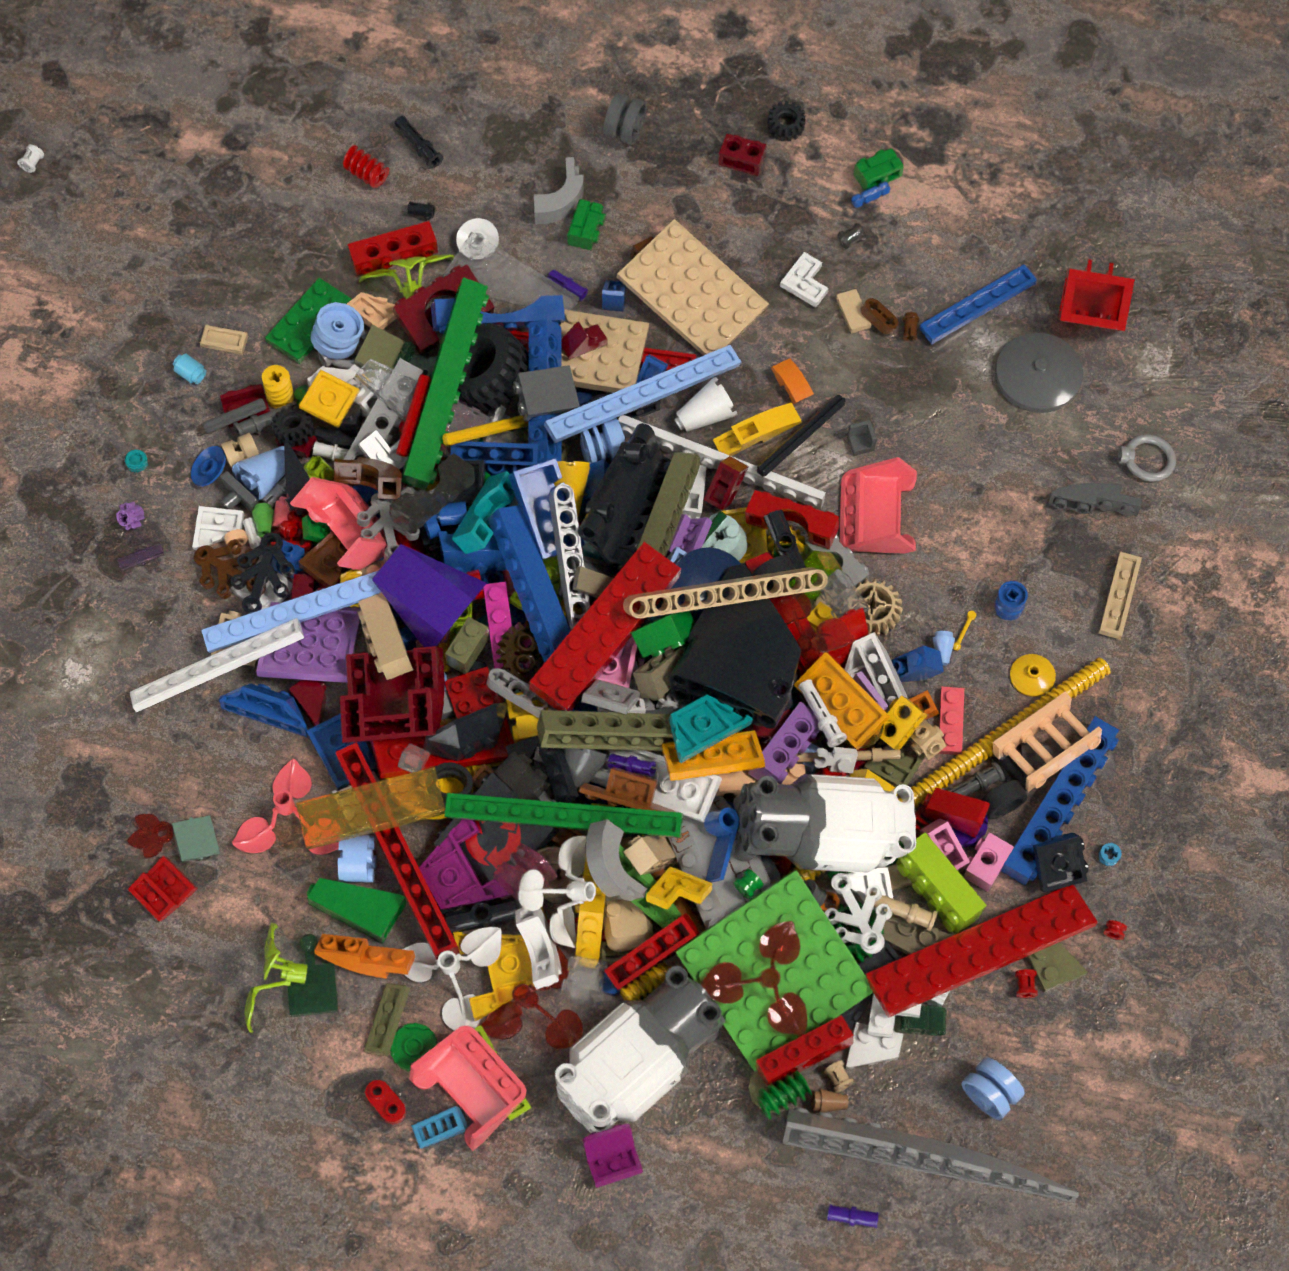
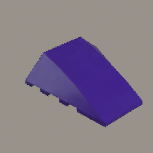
(426, 593)

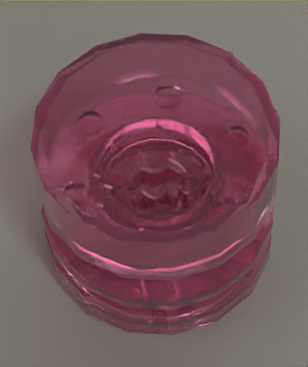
(526, 859)

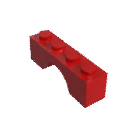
(818, 524)

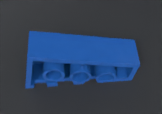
(486, 559)

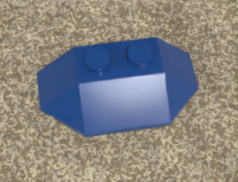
(498, 456)
(265, 706)

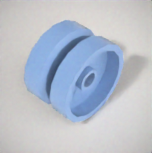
(337, 330)
(993, 1088)

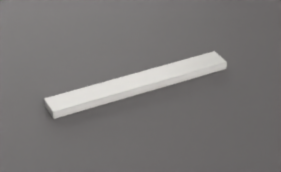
(216, 665)

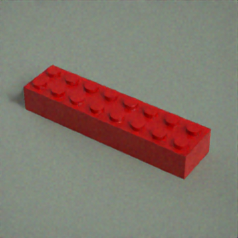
(602, 630)

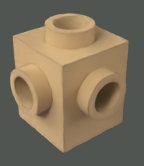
(927, 740)

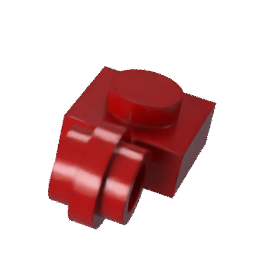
(290, 527)

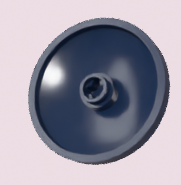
(702, 567)

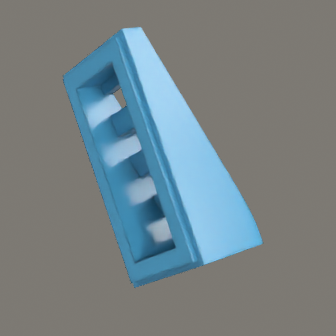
(443, 1135)

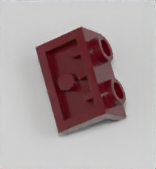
(236, 399)

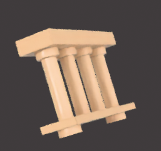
(1042, 721)

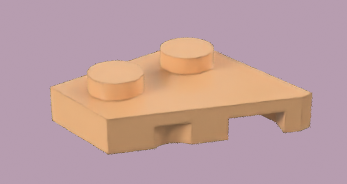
(373, 310)

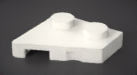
(872, 1049)

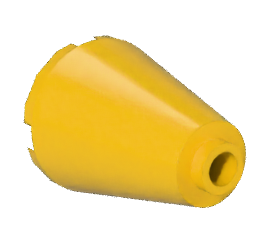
(575, 475)

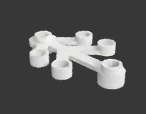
(860, 917)

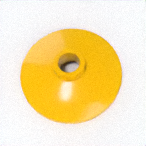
(1031, 684)

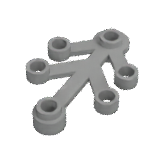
(384, 522)

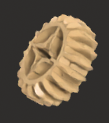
(891, 609)

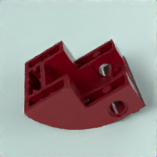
(393, 707)

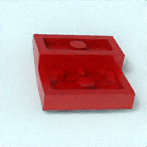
(162, 889)

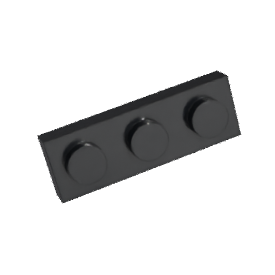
(558, 774)

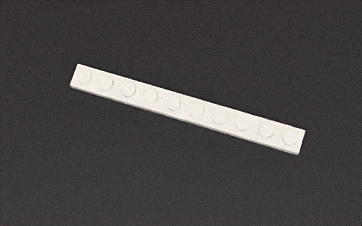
(711, 459)

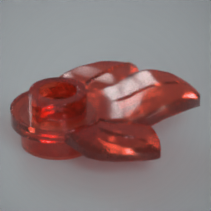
(147, 835)

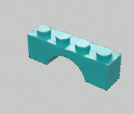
(473, 530)

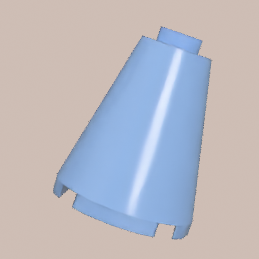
(261, 471)

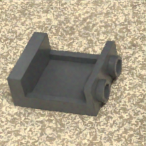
(545, 392)

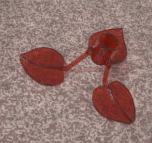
(830, 633)
(781, 945)
(506, 1020)

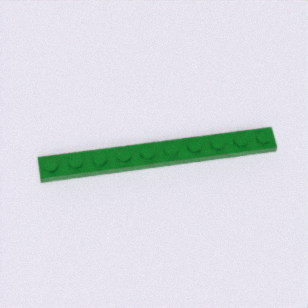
(562, 814)

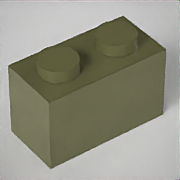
(467, 645)

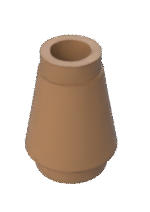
(828, 1101)

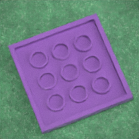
(320, 652)

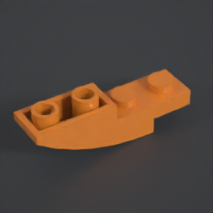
(362, 958)

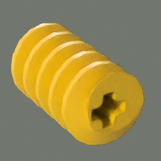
(277, 386)

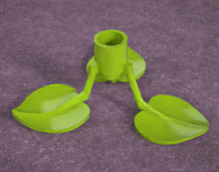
(410, 285)
(289, 971)

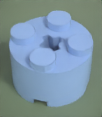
(357, 859)

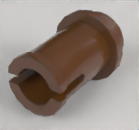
(910, 325)

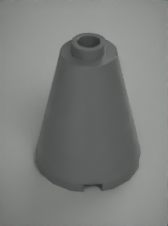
(585, 763)

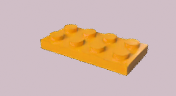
(844, 698)
(730, 755)

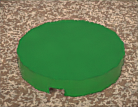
(411, 1044)

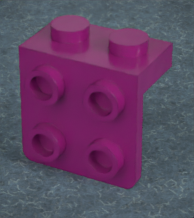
(612, 1155)

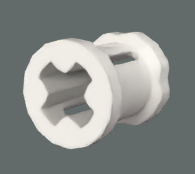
(30, 158)

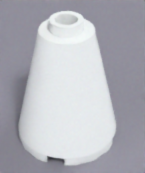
(705, 408)

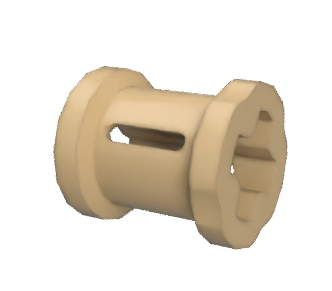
(838, 1076)

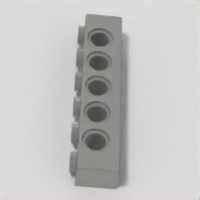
(381, 412)

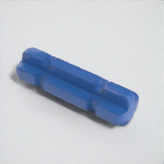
(870, 194)

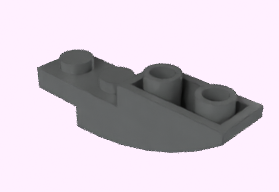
(1089, 495)

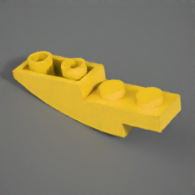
(757, 429)

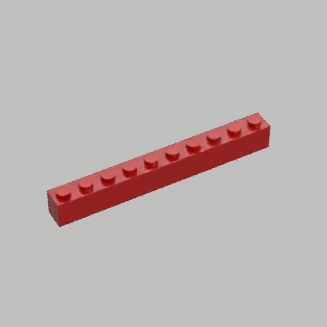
(402, 862)

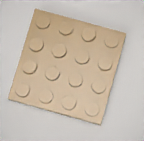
(611, 365)

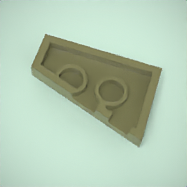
(1055, 967)

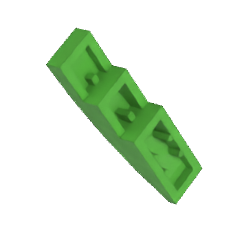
(658, 914)

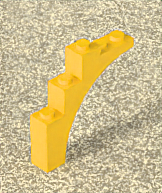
(590, 919)

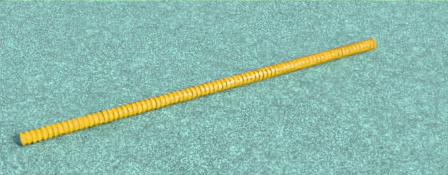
(939, 779)

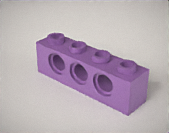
(787, 743)

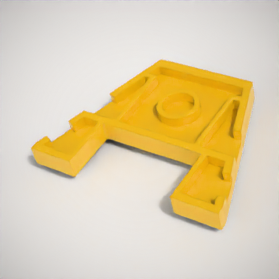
(507, 972)

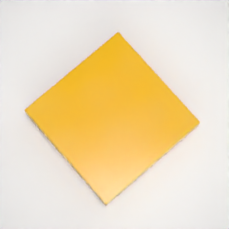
(329, 398)

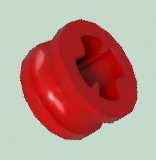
(1115, 930)

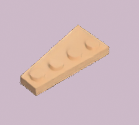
(734, 781)

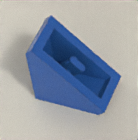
(613, 296)

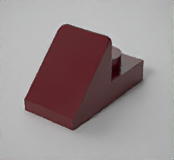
(581, 341)

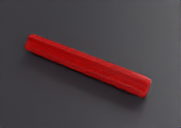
(413, 415)

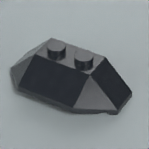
(468, 734)

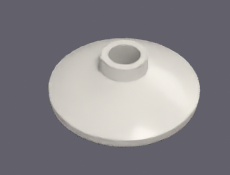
(481, 228)

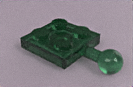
(319, 991)

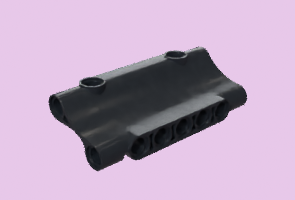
(625, 499)

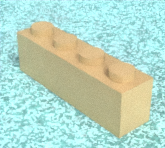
(385, 636)
(651, 854)

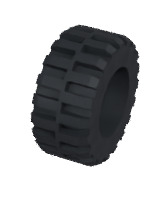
(496, 383)

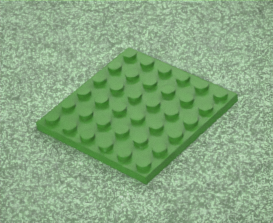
(821, 975)

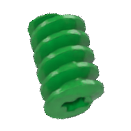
(783, 1093)

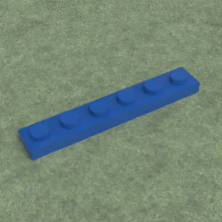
(977, 304)

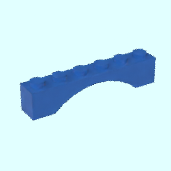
(545, 307)

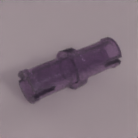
(141, 556)

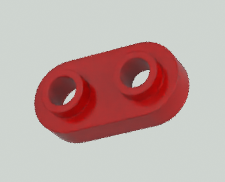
(384, 1101)

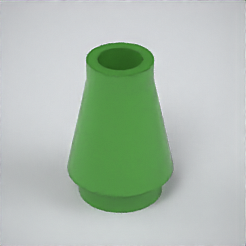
(263, 518)

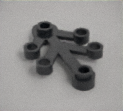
(263, 570)

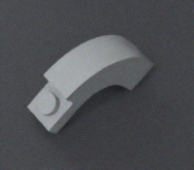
(560, 204)
(605, 865)

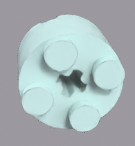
(728, 537)

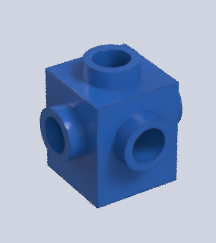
(293, 554)

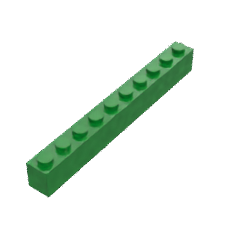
(444, 383)

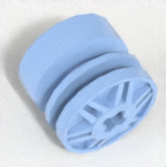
(602, 445)

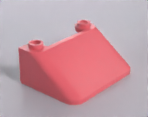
(873, 507)
(473, 1079)

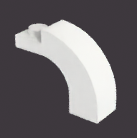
(540, 946)

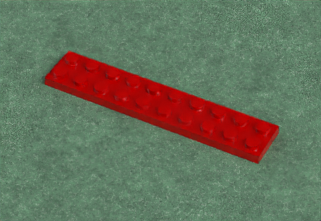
(980, 950)

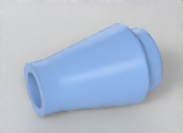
(944, 643)

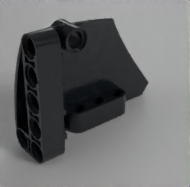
(740, 658)

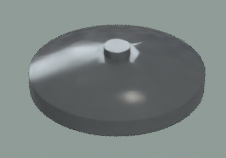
(1039, 372)

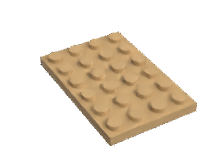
(692, 289)

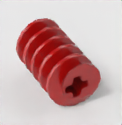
(365, 167)

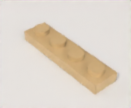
(1120, 595)

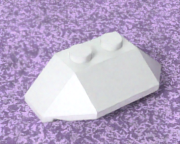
(873, 660)

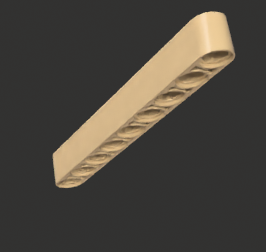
(715, 589)

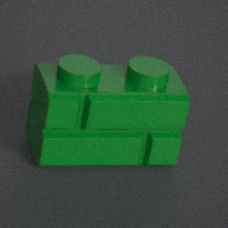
(880, 168)
(585, 225)

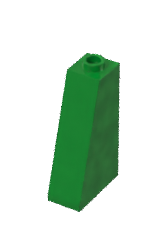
(359, 907)

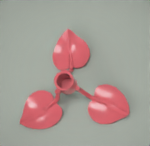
(256, 833)

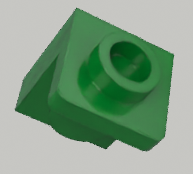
(314, 531)

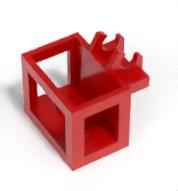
(1096, 298)

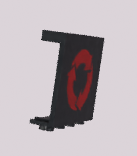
(497, 840)

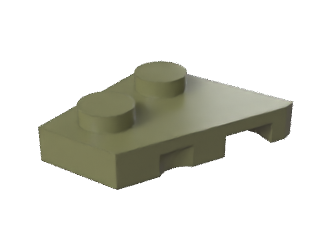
(896, 770)

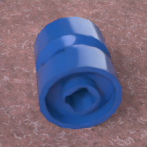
(1011, 600)

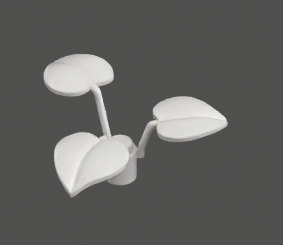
(531, 888)
(480, 946)

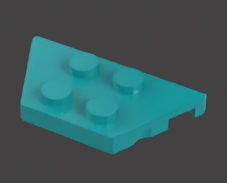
(704, 725)

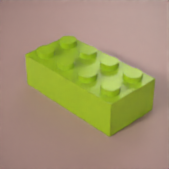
(941, 885)

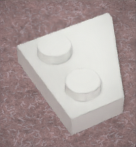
(214, 524)
(877, 877)

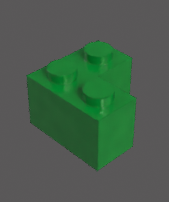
(663, 632)

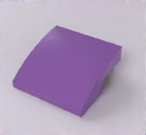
(690, 533)

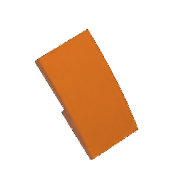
(793, 380)

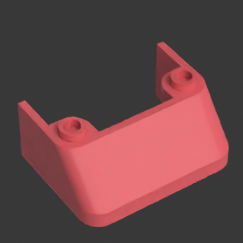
(338, 507)

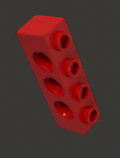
(400, 239)
(652, 951)
(805, 1051)

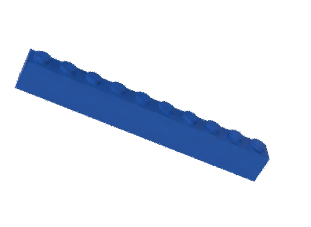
(531, 582)

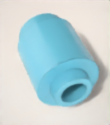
(189, 368)

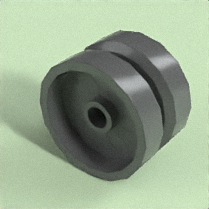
(625, 118)

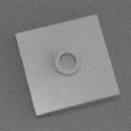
(611, 696)

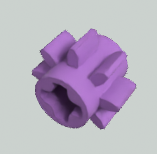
(130, 515)

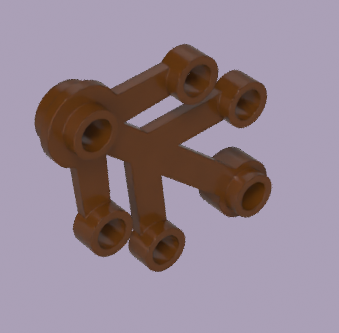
(224, 567)

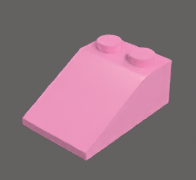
(622, 667)

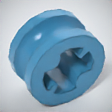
(1104, 857)

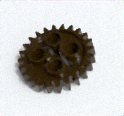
(528, 656)

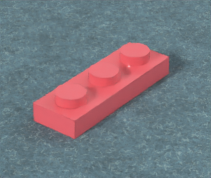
(951, 719)

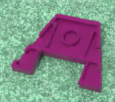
(451, 874)

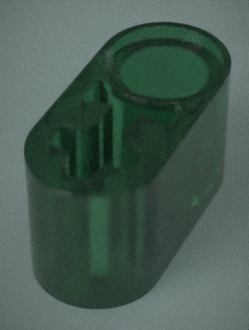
(931, 1022)

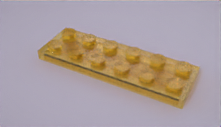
(370, 808)

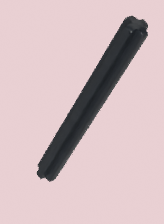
(800, 435)

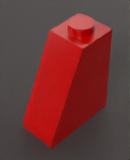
(959, 810)

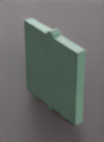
(195, 838)

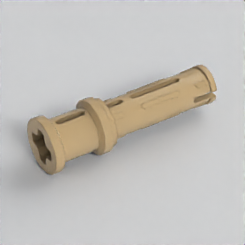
(911, 913)

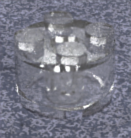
(584, 982)

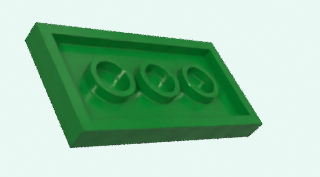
(294, 330)

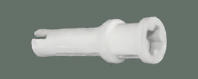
(826, 722)

